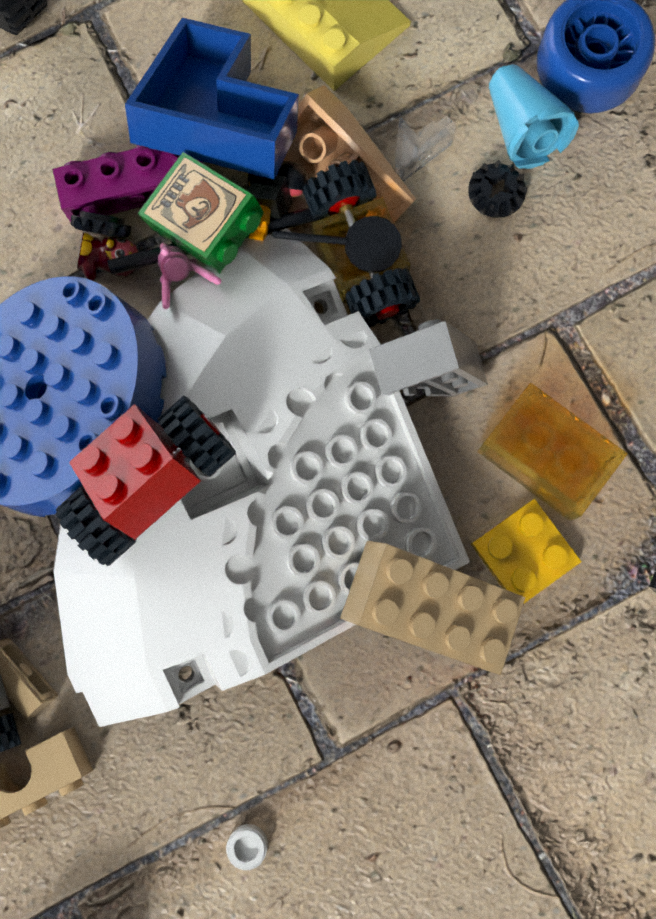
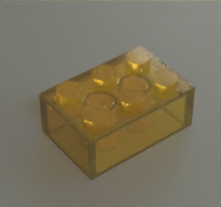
(552, 452)

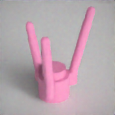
(176, 267)

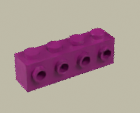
(111, 181)

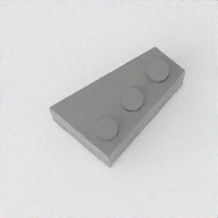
(429, 359)

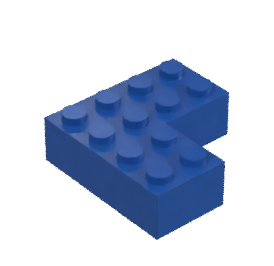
(203, 106)

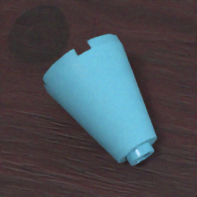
(530, 117)

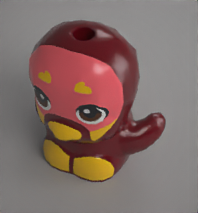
(95, 253)

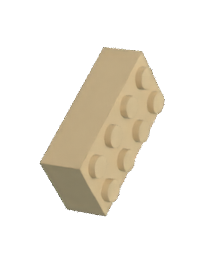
(432, 607)

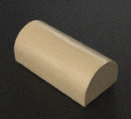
(23, 682)

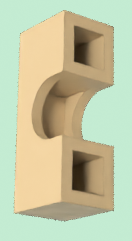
(55, 766)

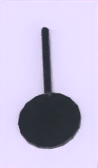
(369, 244)

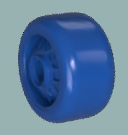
(595, 53)

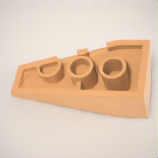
(332, 135)

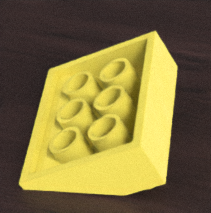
(333, 34)

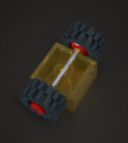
(336, 202)

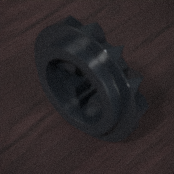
(503, 203)
(101, 224)

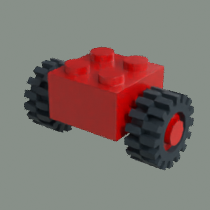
(138, 475)

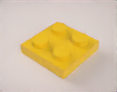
(526, 551)

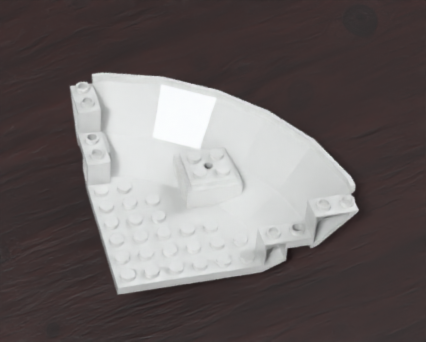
(272, 540)

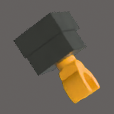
(273, 199)

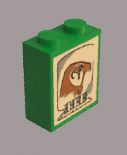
(202, 212)

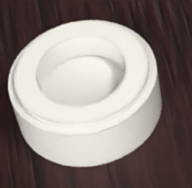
(247, 847)

